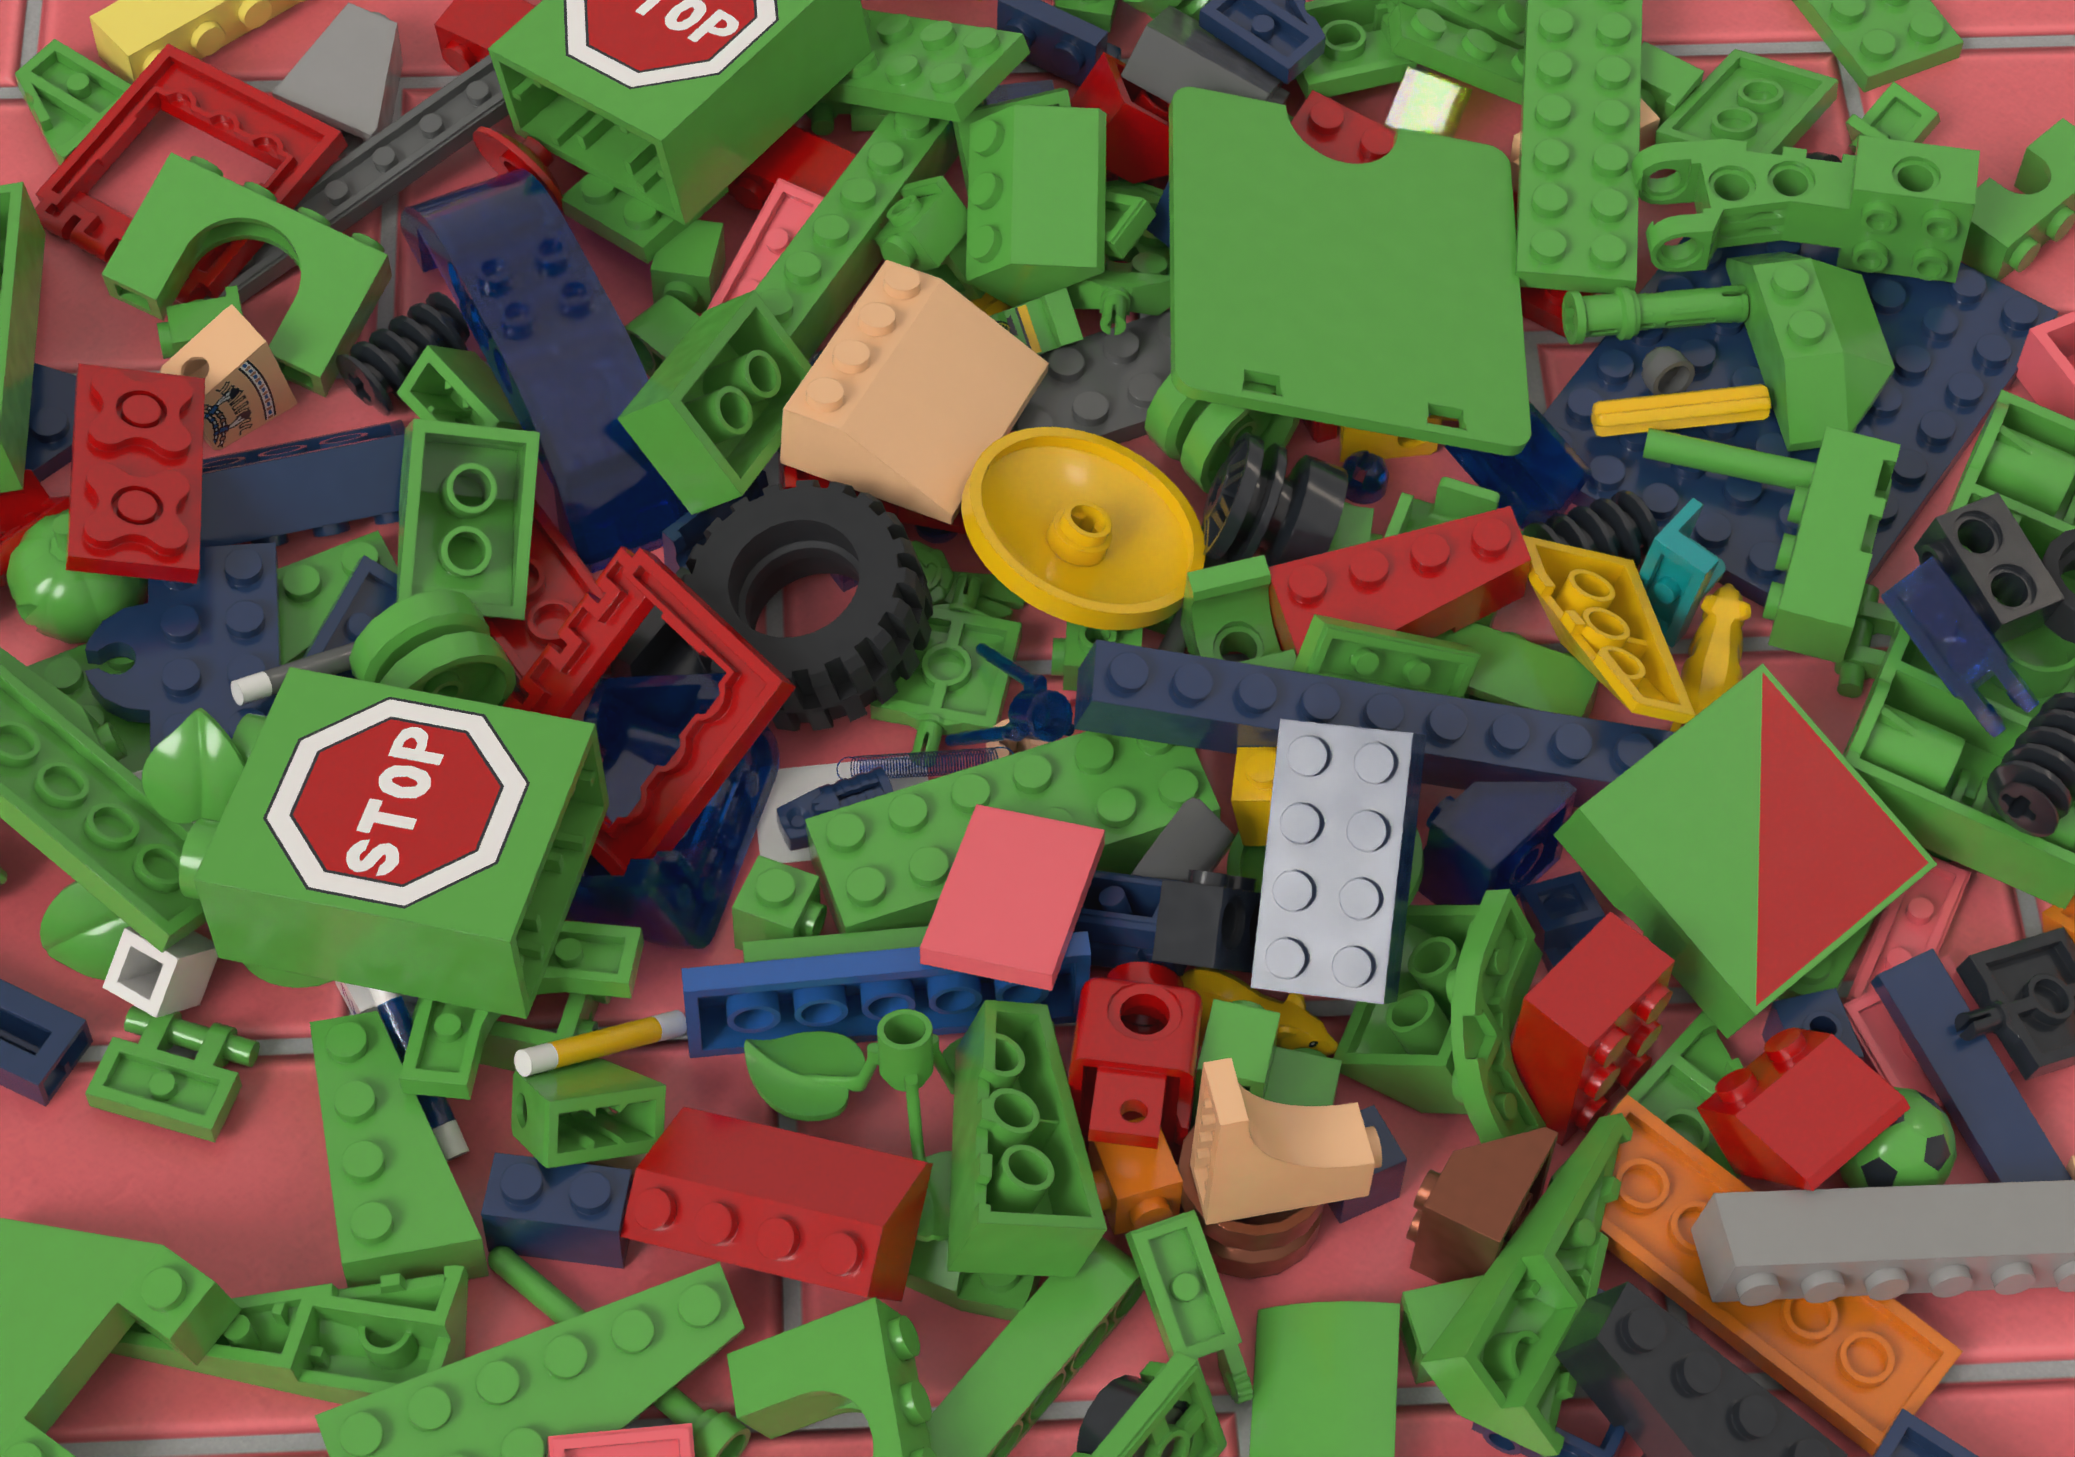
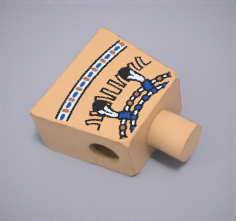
(240, 378)

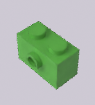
(456, 389)

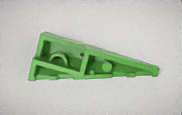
(332, 1339)
(1502, 1343)

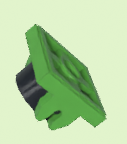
(1153, 1415)

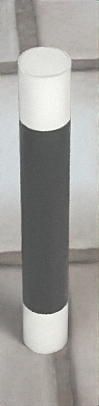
(269, 681)

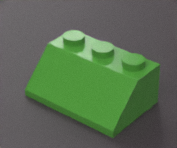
(1035, 200)
(1408, 1043)

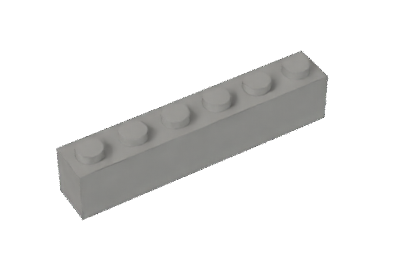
(1887, 1241)

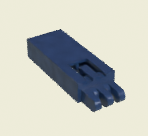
(37, 1043)

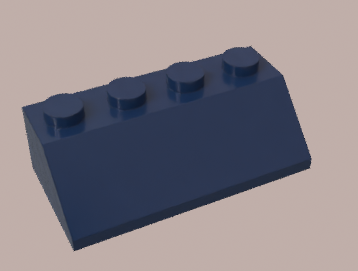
(303, 486)

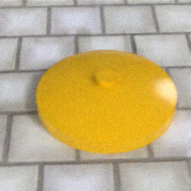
(1082, 528)

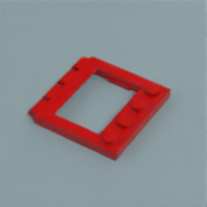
(214, 103)
(708, 744)

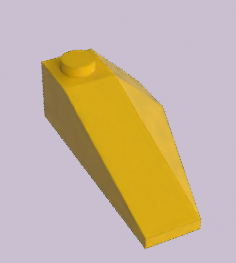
(1609, 626)

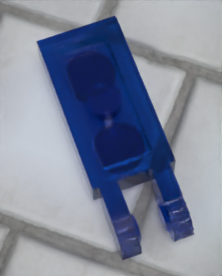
(1956, 641)

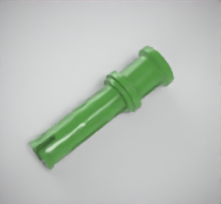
(1628, 313)

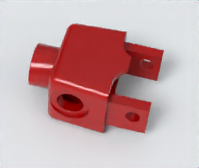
(1135, 1057)

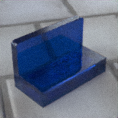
(1534, 482)

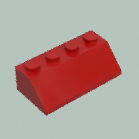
(780, 1203)

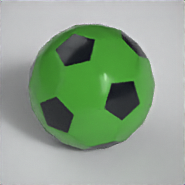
(1909, 1152)

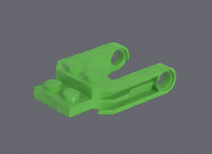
(1355, 48)

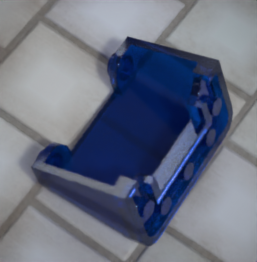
(682, 890)

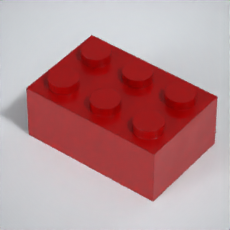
(1591, 1025)

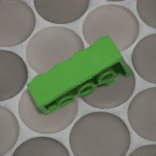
(1018, 1153)
(386, 1169)

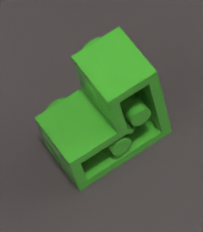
(1273, 1073)

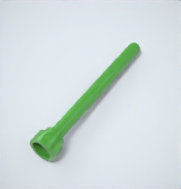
(712, 1432)

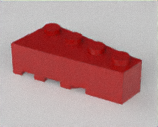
(1407, 581)

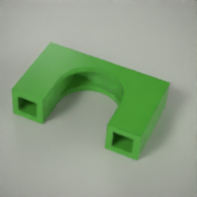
(199, 209)
(837, 1366)

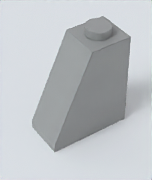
(349, 76)

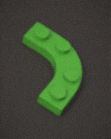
(1480, 1009)
(450, 1038)

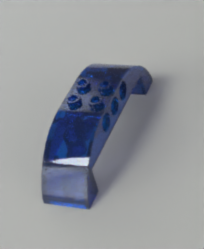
(552, 352)

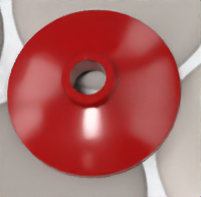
(508, 154)

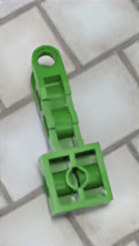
(1885, 208)

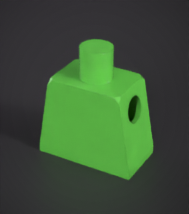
(567, 1115)

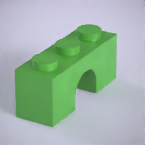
(2013, 226)

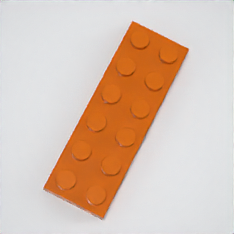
(1841, 1357)

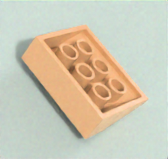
(909, 394)

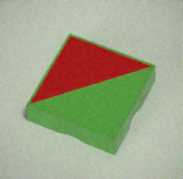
(1744, 849)

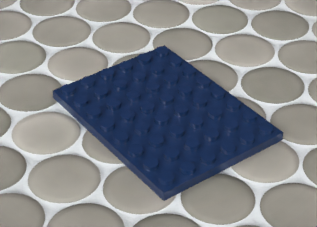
(1950, 358)

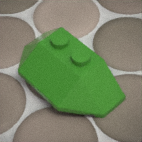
(1812, 343)

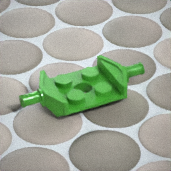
(1131, 286)

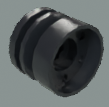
(1260, 507)

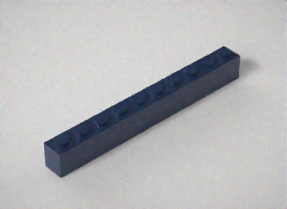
(1240, 704)

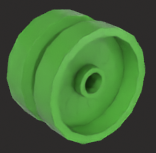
(1205, 432)
(436, 647)

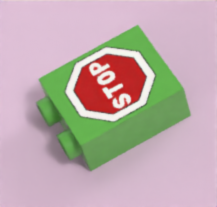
(672, 90)
(400, 841)

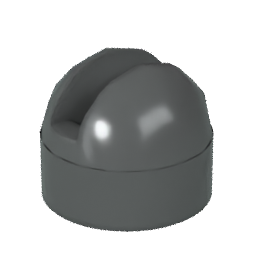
(1667, 371)

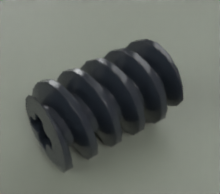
(389, 356)
(1607, 526)
(2038, 774)

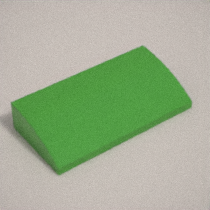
(1325, 1380)

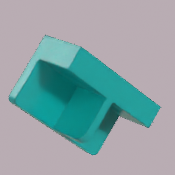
(1679, 573)

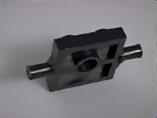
(2025, 1000)

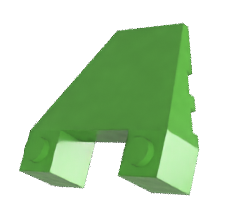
(69, 1305)

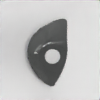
(1189, 841)

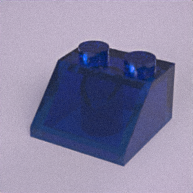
(1493, 839)

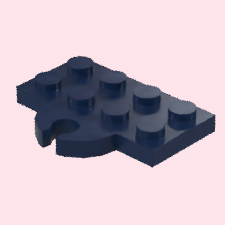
(193, 643)

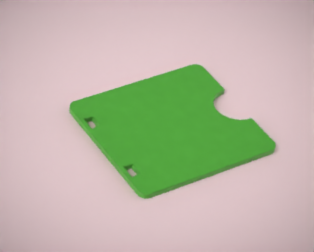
(1345, 281)

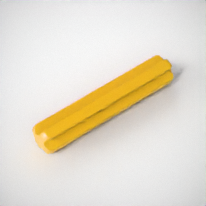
(1681, 410)

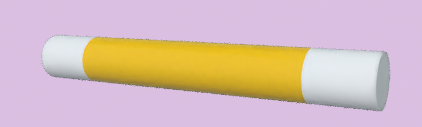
(600, 1043)

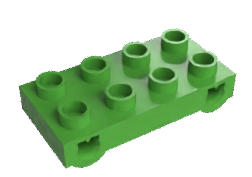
(1925, 745)

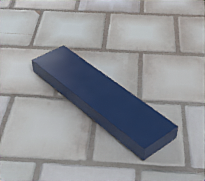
(1966, 1074)

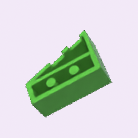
(1831, 547)

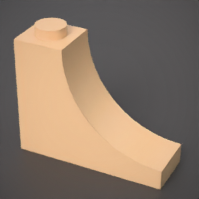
(1274, 1156)

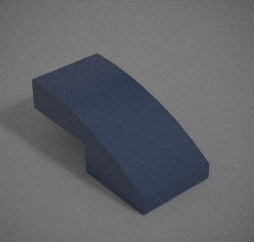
(1560, 914)

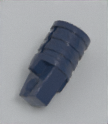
(828, 798)

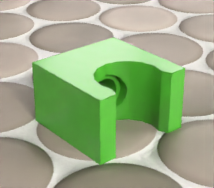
(1230, 612)

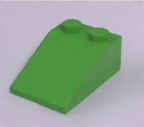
(467, 513)

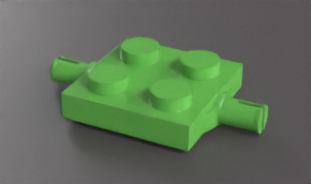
(953, 684)

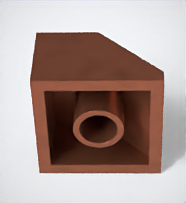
(1478, 1204)

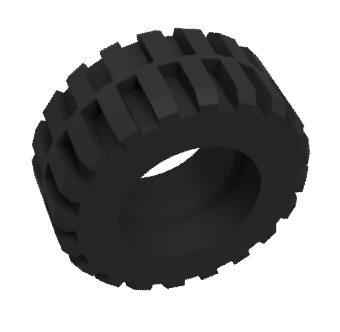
(808, 534)

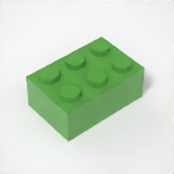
(718, 403)

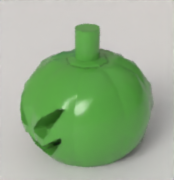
(59, 600)

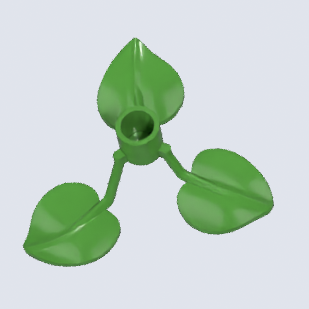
(184, 780)
(813, 1071)

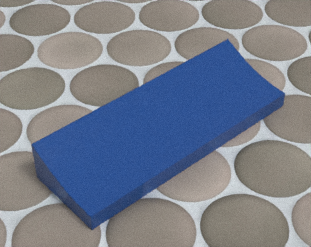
(852, 995)

